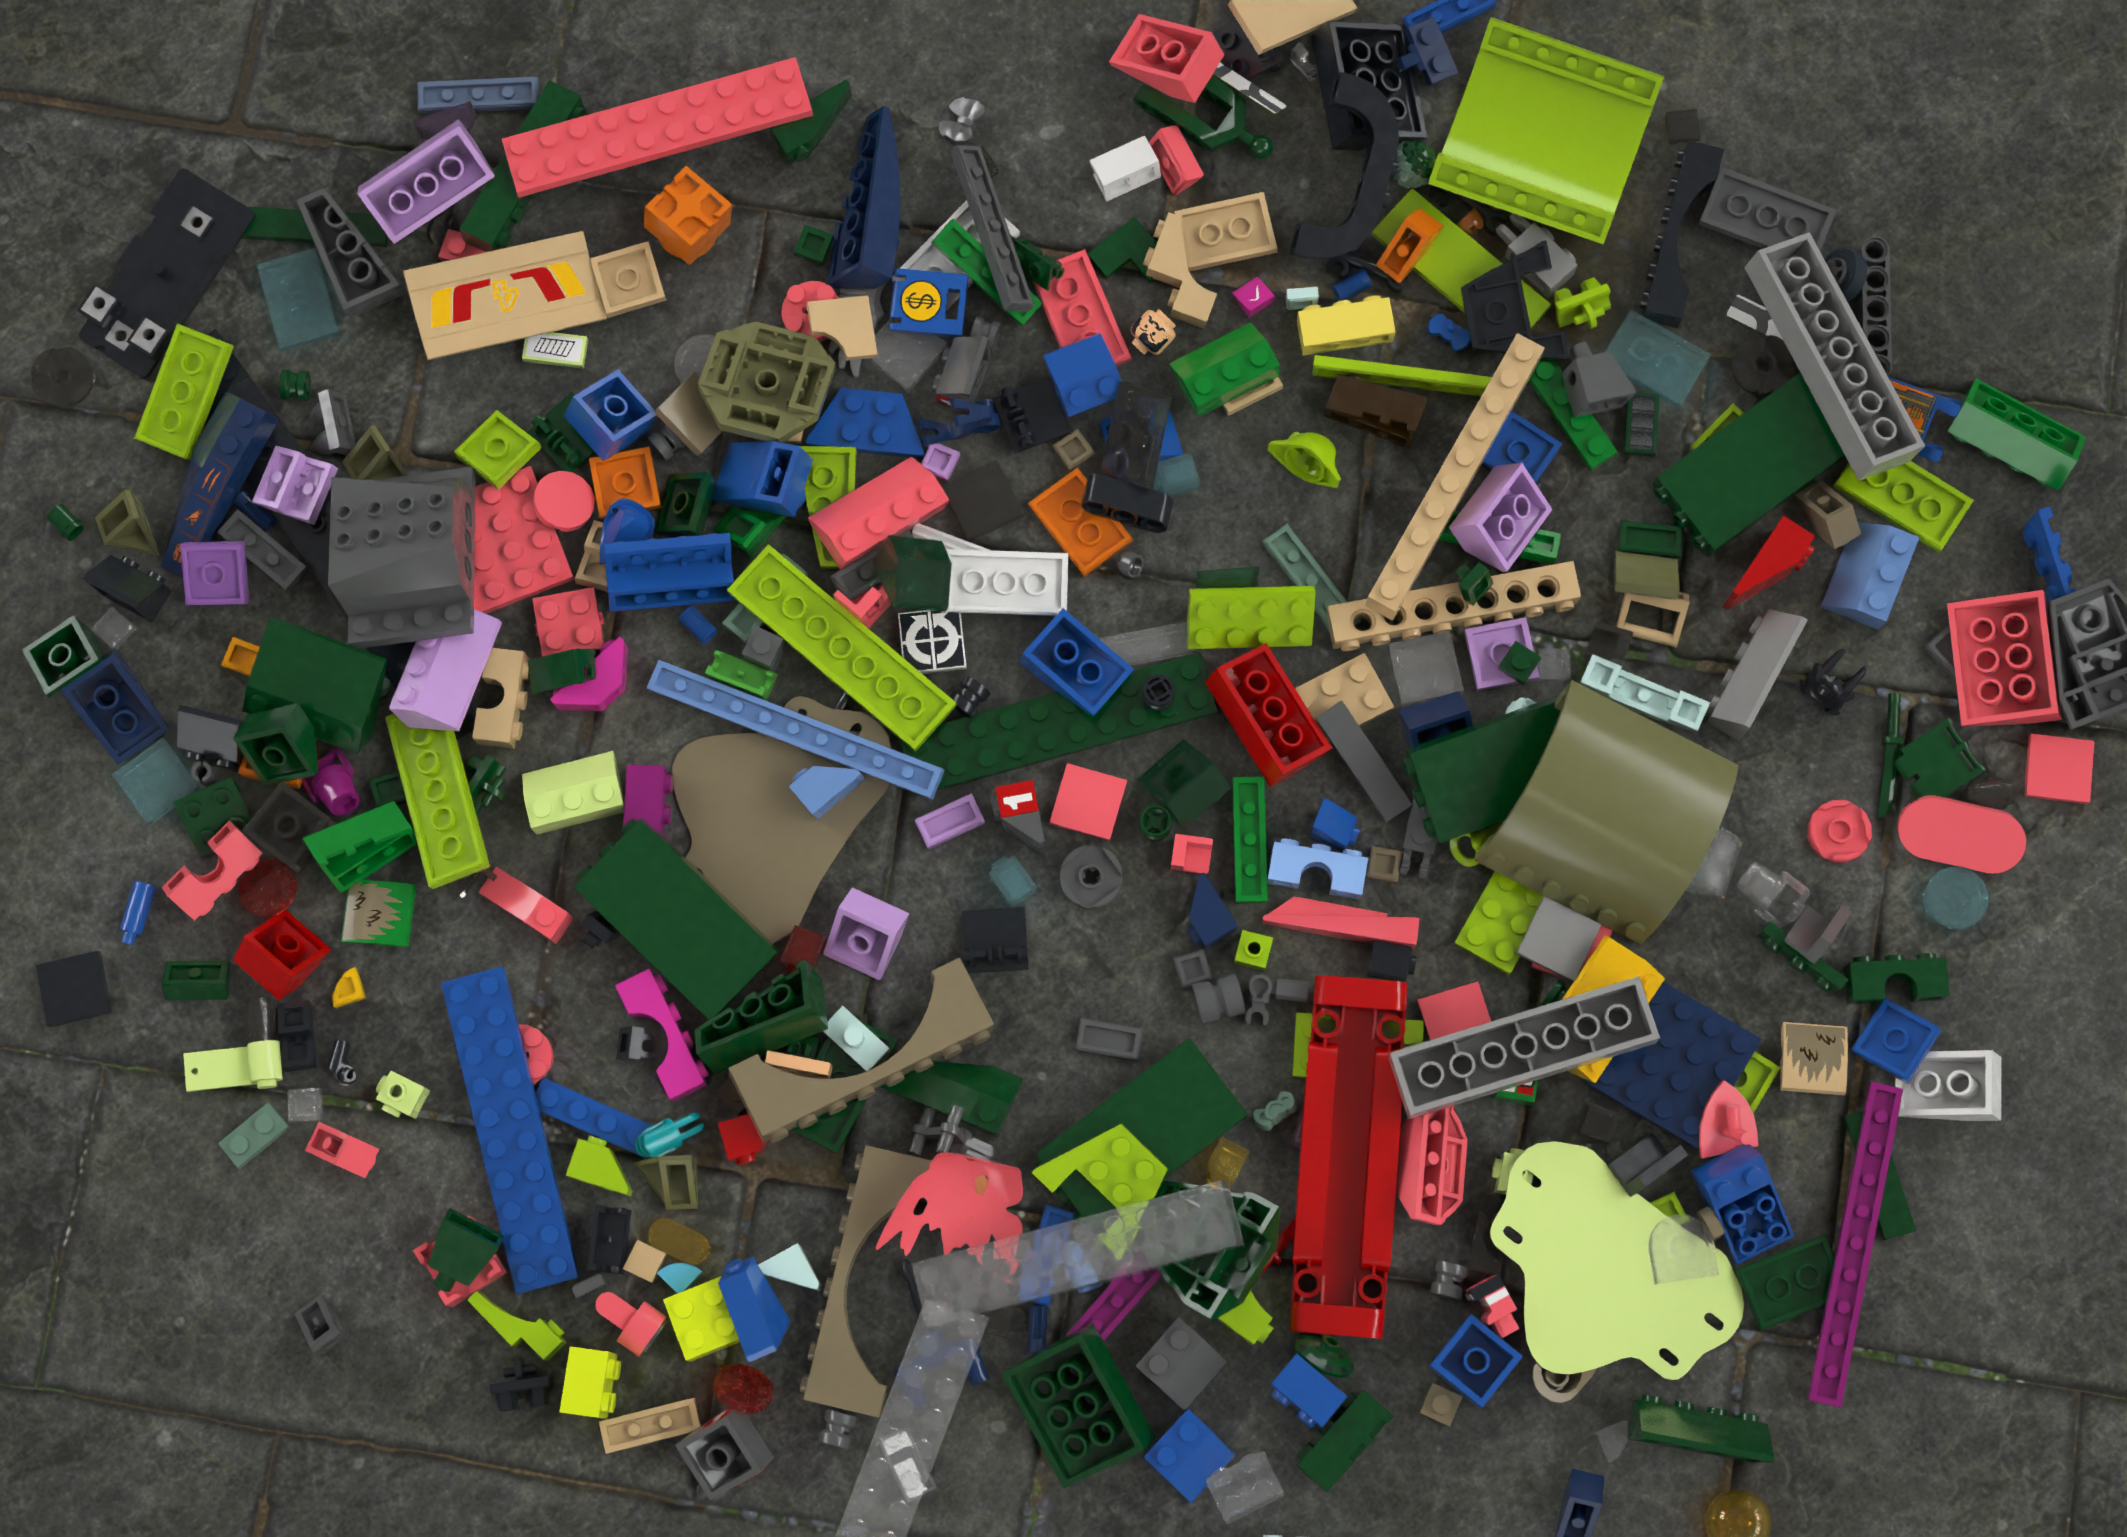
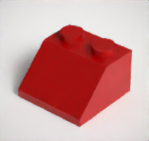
(280, 954)

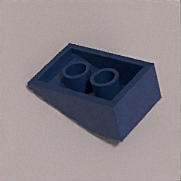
(116, 707)

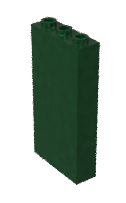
(1750, 467)
(1479, 771)
(675, 917)
(1170, 1108)

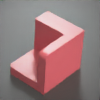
(1191, 854)

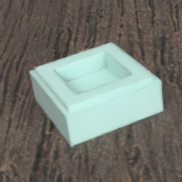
(1301, 297)

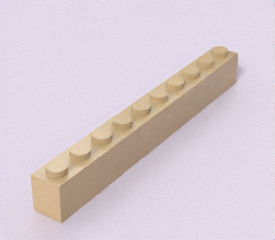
(1454, 477)

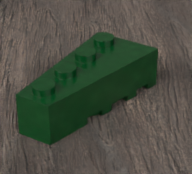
(765, 1021)

